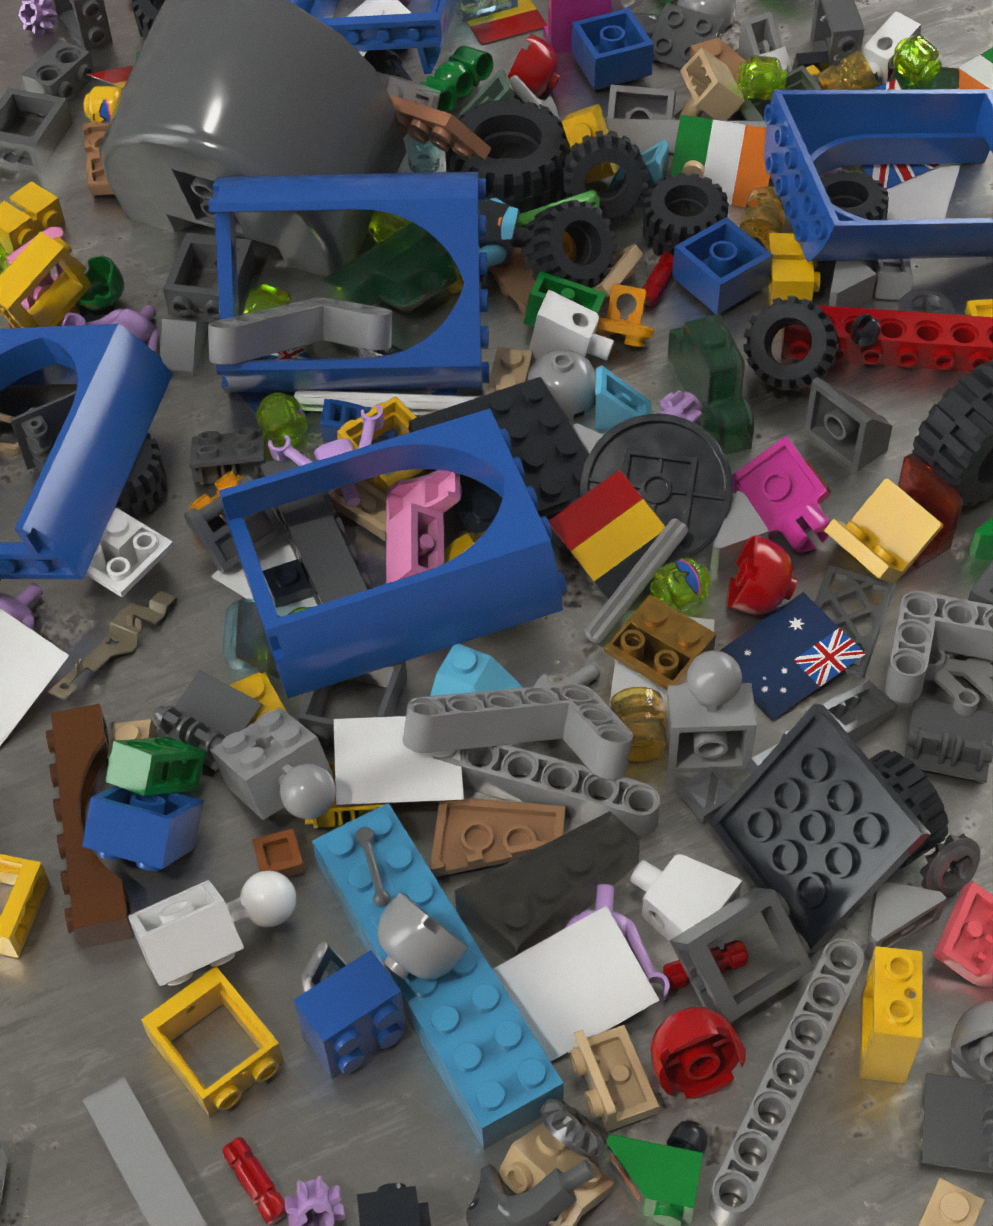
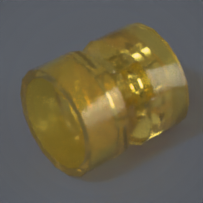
(851, 75)
(763, 214)
(643, 714)

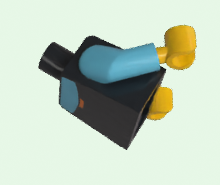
(501, 239)

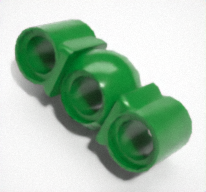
(459, 74)

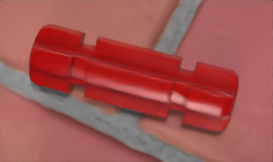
(658, 279)
(732, 955)
(255, 1180)

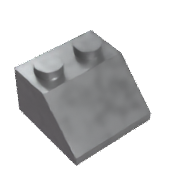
(641, 103)

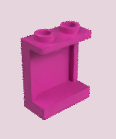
(562, 14)

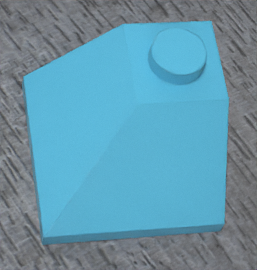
(470, 671)

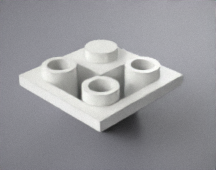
(126, 553)

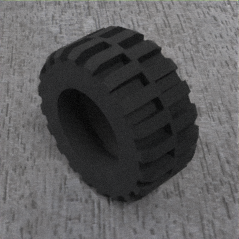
(520, 133)
(959, 436)

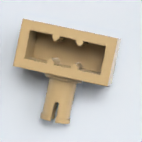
(711, 88)

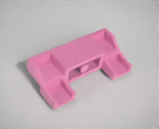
(416, 522)

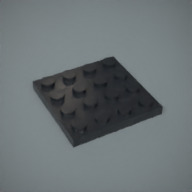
(538, 436)
(818, 826)

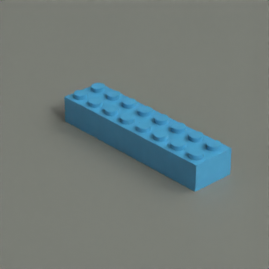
(461, 1017)

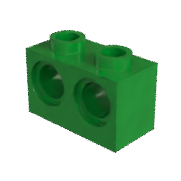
(155, 765)

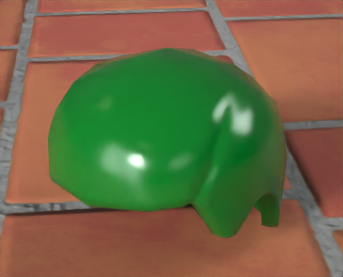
(106, 284)

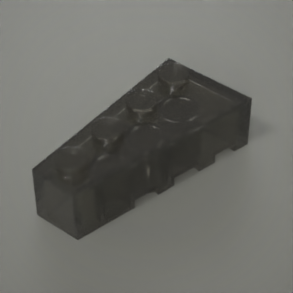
(547, 886)

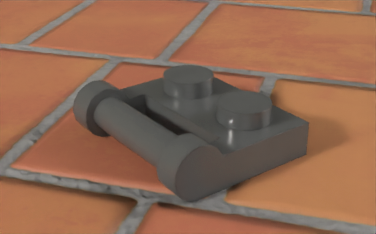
(262, 528)

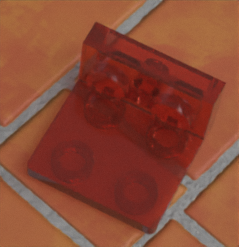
(937, 498)

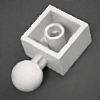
(201, 928)

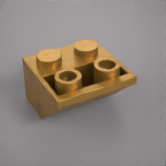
(660, 643)

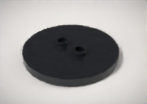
(672, 468)

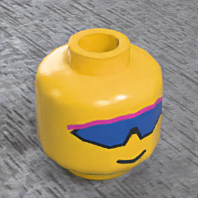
(101, 103)

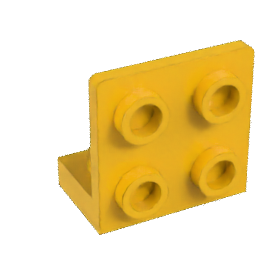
(887, 532)

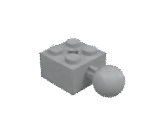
(710, 717)
(277, 767)

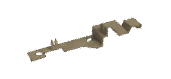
(122, 633)

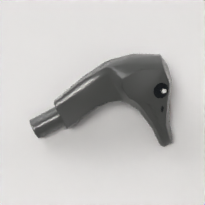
(532, 1208)

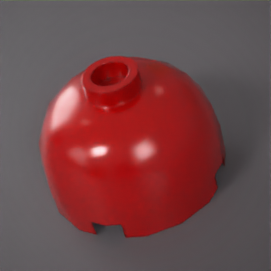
(536, 66)
(762, 578)
(696, 1052)

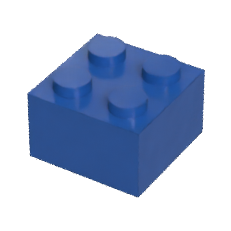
(612, 48)
(721, 265)
(142, 828)
(351, 1015)

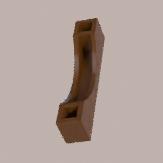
(97, 895)

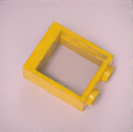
(29, 271)
(395, 416)
(23, 902)
(188, 1009)
(889, 1017)

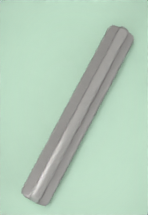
(635, 581)

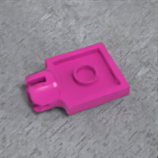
(785, 494)

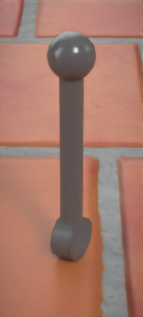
(365, 838)

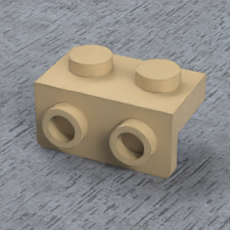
(614, 1077)
(536, 1157)

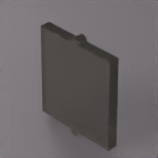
(251, 639)

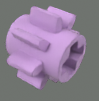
(37, 15)
(682, 405)
(314, 1204)

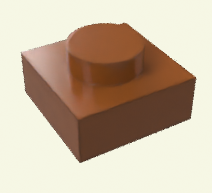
(279, 853)

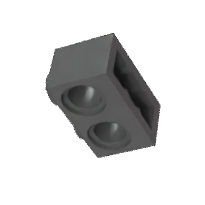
(60, 71)

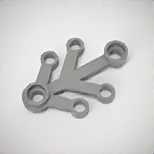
(975, 670)

